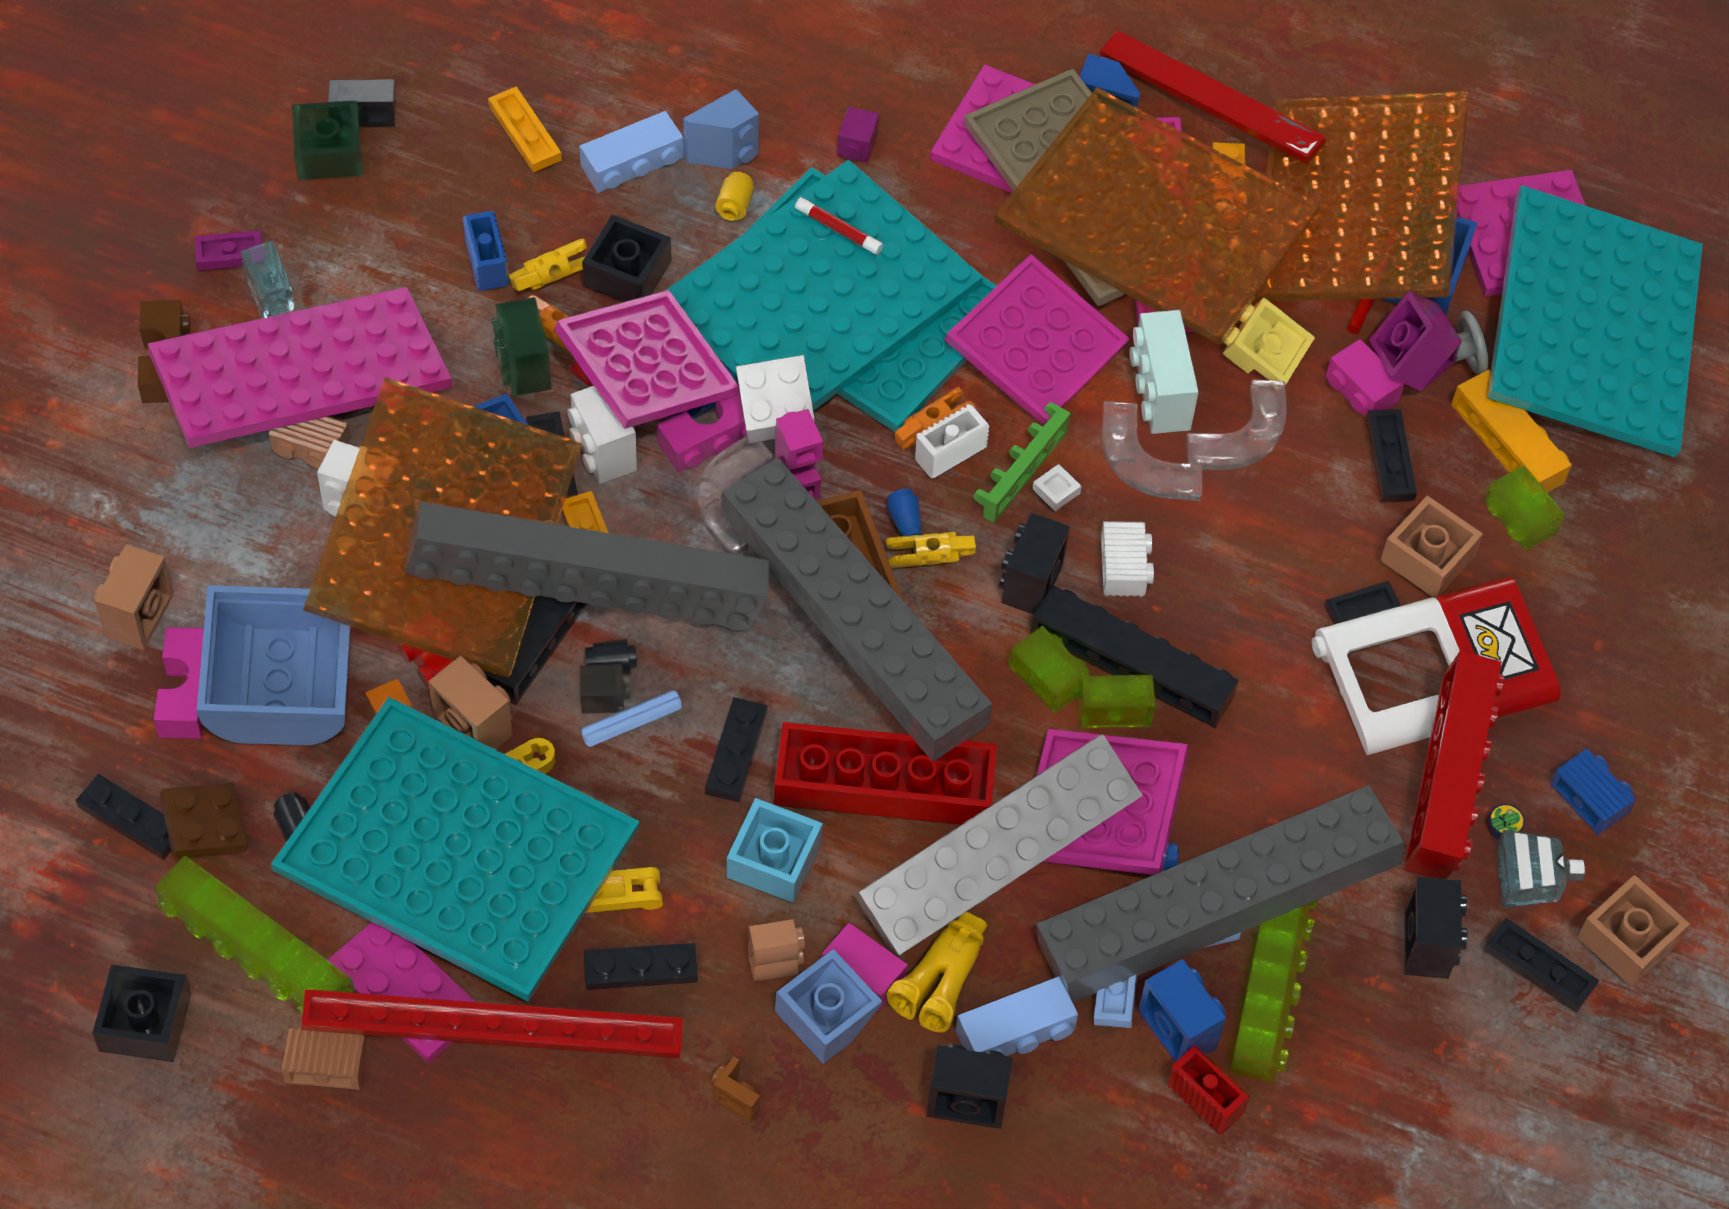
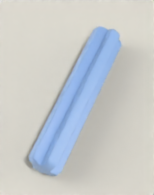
(631, 718)

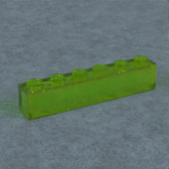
(246, 934)
(1270, 994)

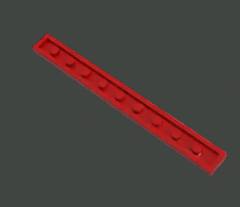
(491, 1023)

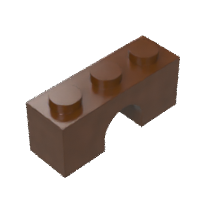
(158, 322)

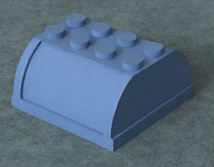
(271, 668)

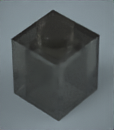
(603, 688)

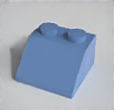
(722, 133)
(827, 1005)

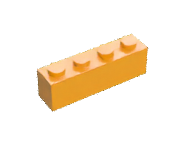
(1510, 433)

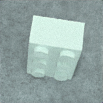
(1164, 372)

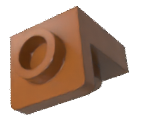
(735, 1095)

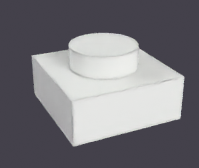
(1057, 487)

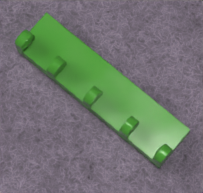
(1026, 463)

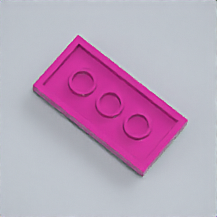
(396, 967)

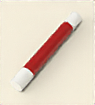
(839, 226)

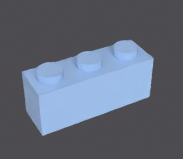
(631, 152)
(1019, 1020)

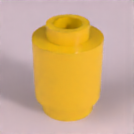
(735, 196)

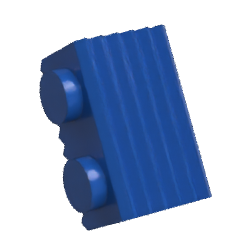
(486, 250)
(1593, 791)

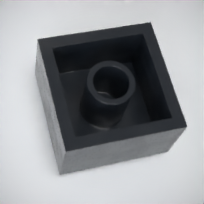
(626, 260)
(1033, 563)
(1434, 927)
(142, 1013)
(969, 1086)

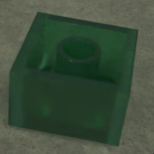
(327, 140)
(521, 347)

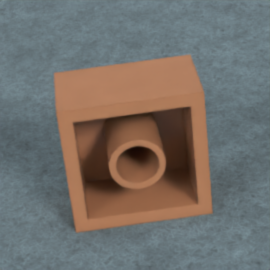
(1431, 547)
(134, 596)
(471, 703)
(1633, 930)

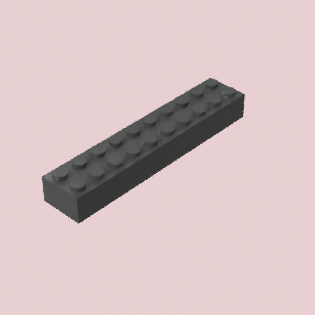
(586, 566)
(856, 609)
(1220, 893)

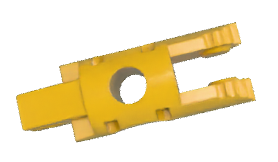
(548, 267)
(947, 549)

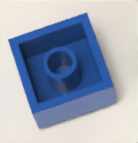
(1181, 1011)

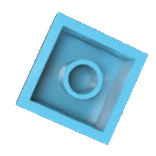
(774, 850)

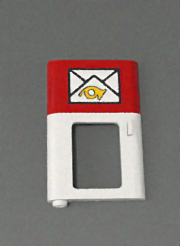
(1477, 620)

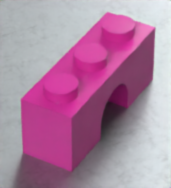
(690, 443)
(799, 448)
(177, 707)

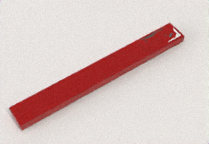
(1214, 97)

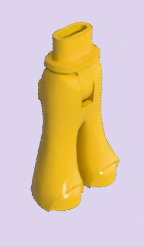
(950, 954)

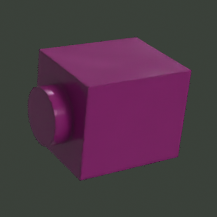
(858, 134)

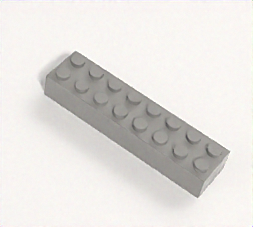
(997, 845)

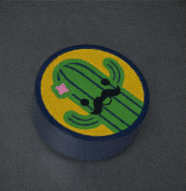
(1505, 818)

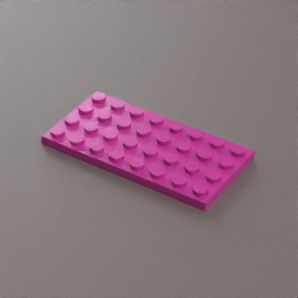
(295, 366)

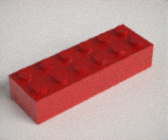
(1454, 765)
(881, 774)

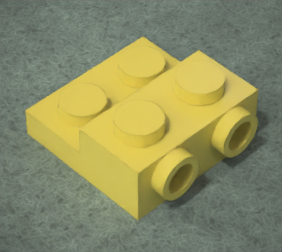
(1267, 342)

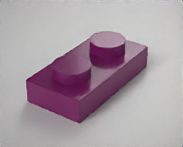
(224, 249)

